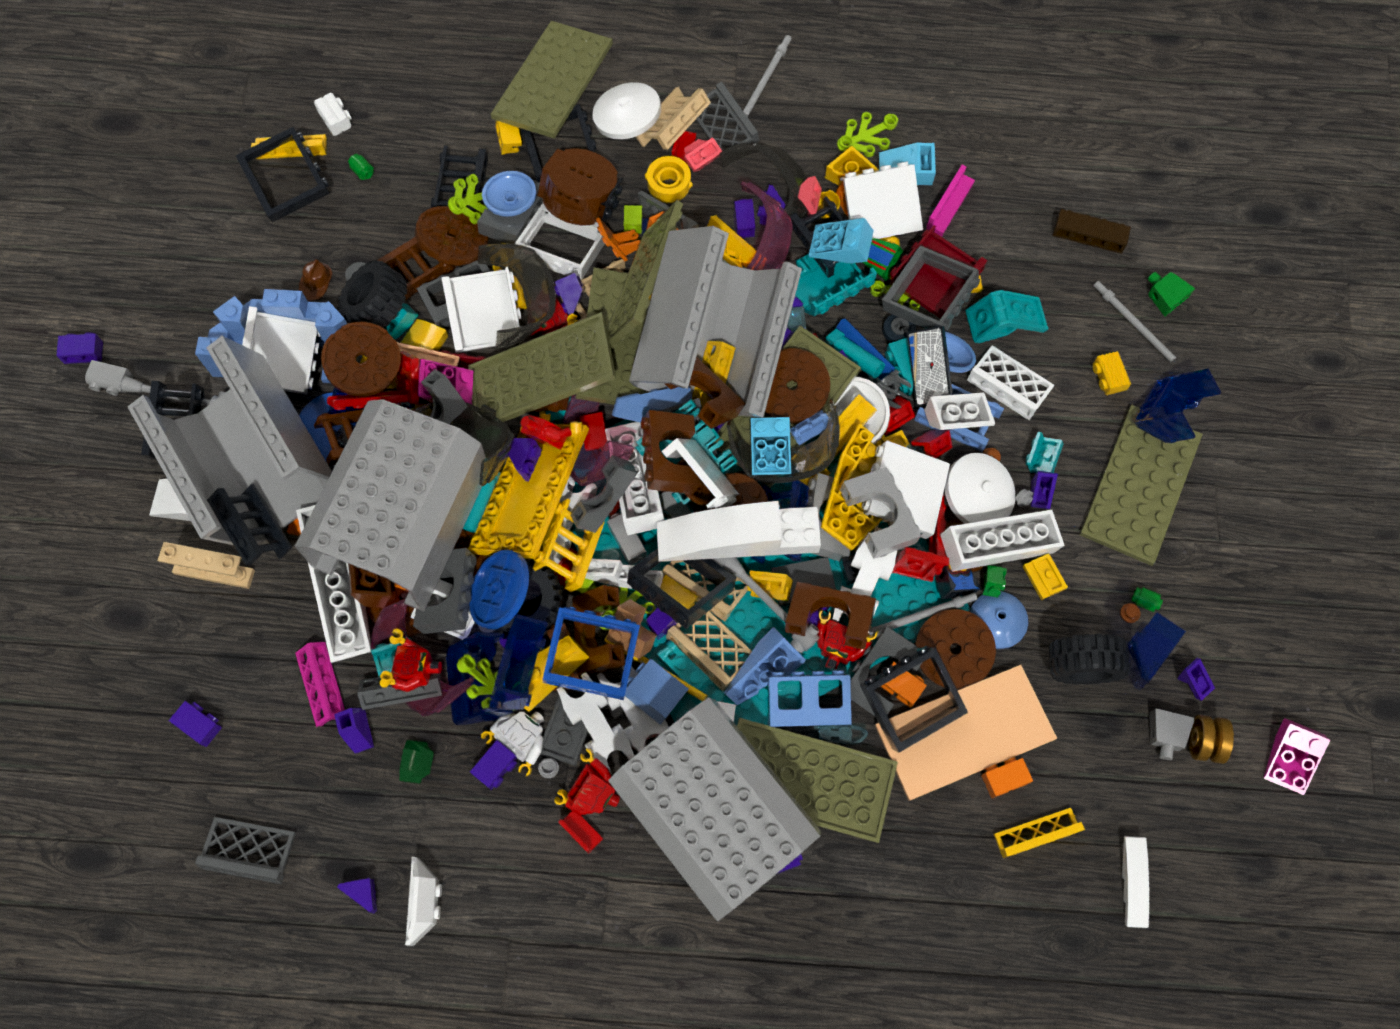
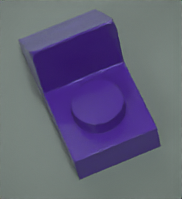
(1198, 679)

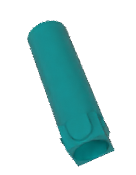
(867, 362)
(480, 505)

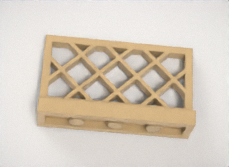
(722, 609)
(703, 661)

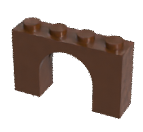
(724, 402)
(660, 472)
(810, 598)
(609, 655)

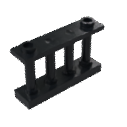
(480, 162)
(806, 236)
(157, 397)
(238, 531)

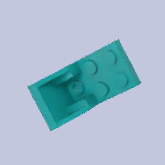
(1003, 313)

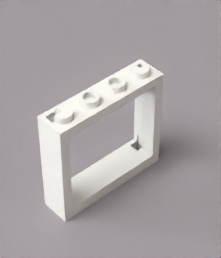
(552, 261)

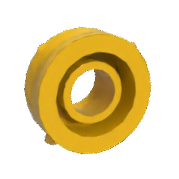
(668, 168)

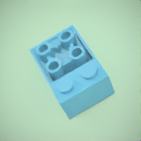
(919, 154)
(842, 241)
(770, 446)

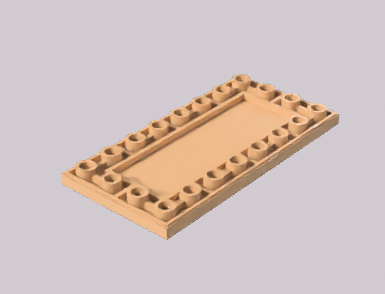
(999, 725)

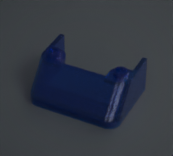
(1164, 406)
(1151, 648)
(517, 664)
(465, 709)

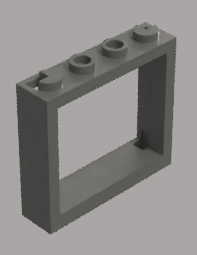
(938, 261)

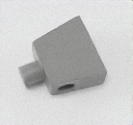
(1169, 731)

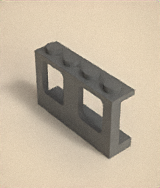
(440, 314)

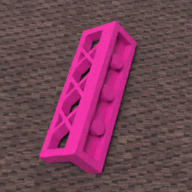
(950, 201)
(322, 680)

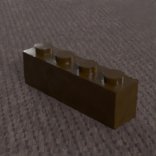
(1091, 231)

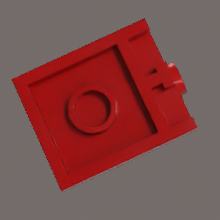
(406, 383)
(925, 564)

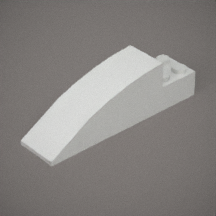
(739, 532)
(341, 614)

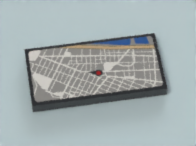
(929, 364)

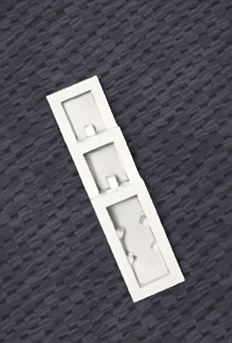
(616, 574)
(1136, 881)

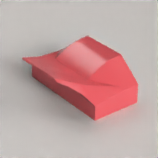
(701, 153)
(810, 194)

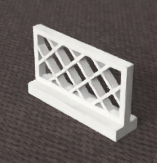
(1003, 391)

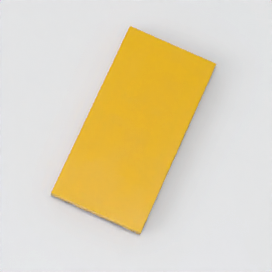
(523, 509)

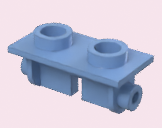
(810, 427)

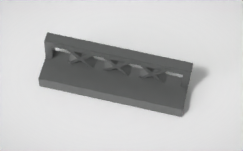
(652, 206)
(380, 696)

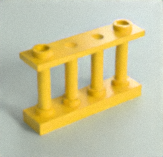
(580, 561)

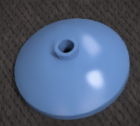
(509, 193)
(960, 354)
(1005, 631)

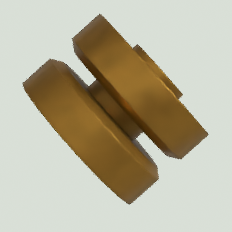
(1211, 739)

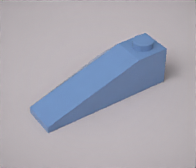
(637, 405)
(770, 655)

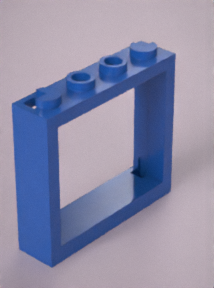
(591, 618)

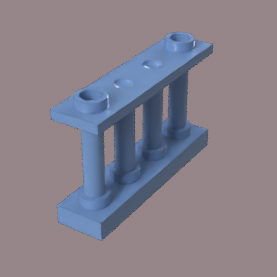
(963, 435)

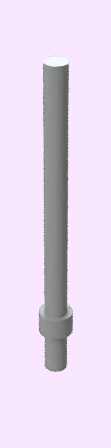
(780, 52)
(1110, 297)
(956, 602)

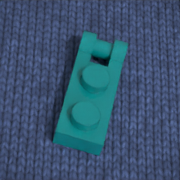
(682, 666)

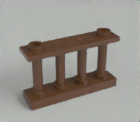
(411, 250)
(327, 421)

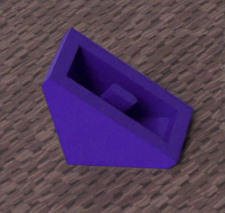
(1043, 489)
(362, 892)

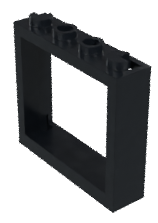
(586, 130)
(296, 202)
(707, 567)
(931, 725)

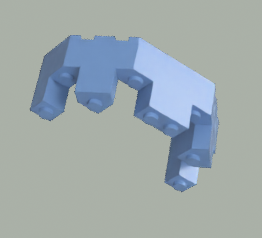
(275, 302)

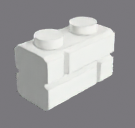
(333, 114)

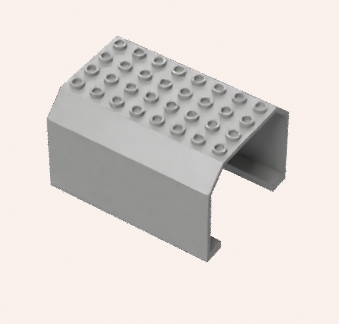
(709, 300)
(237, 442)
(396, 499)
(714, 807)

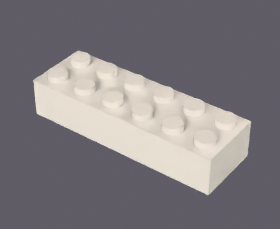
(639, 505)
(1001, 540)

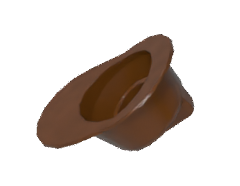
(315, 280)

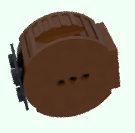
(579, 186)

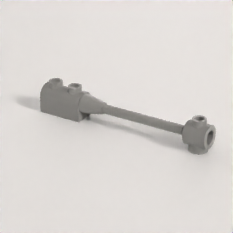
(120, 379)
(800, 643)

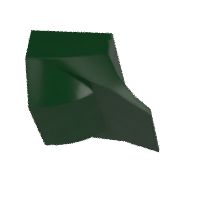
(415, 762)

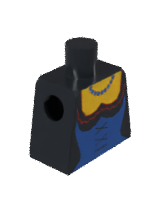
(956, 583)

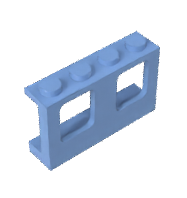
(810, 712)

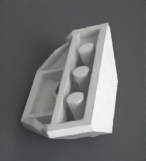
(423, 902)

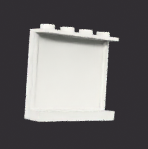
(885, 199)
(480, 307)
(286, 346)
(705, 469)
(919, 480)

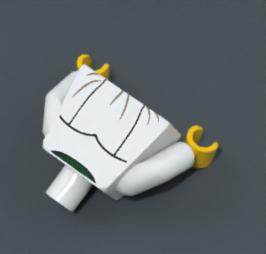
(520, 735)

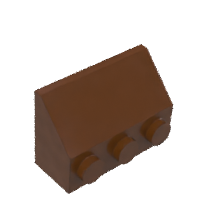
(368, 587)

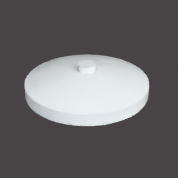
(626, 110)
(875, 396)
(979, 489)

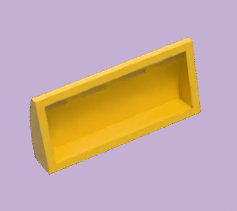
(425, 335)

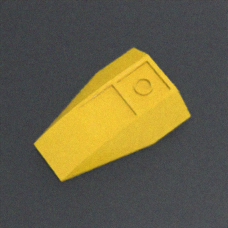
(849, 523)

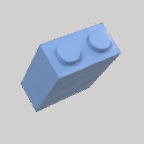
(654, 690)

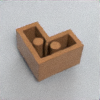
(645, 639)

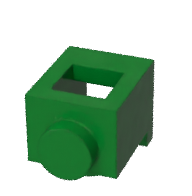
(994, 581)

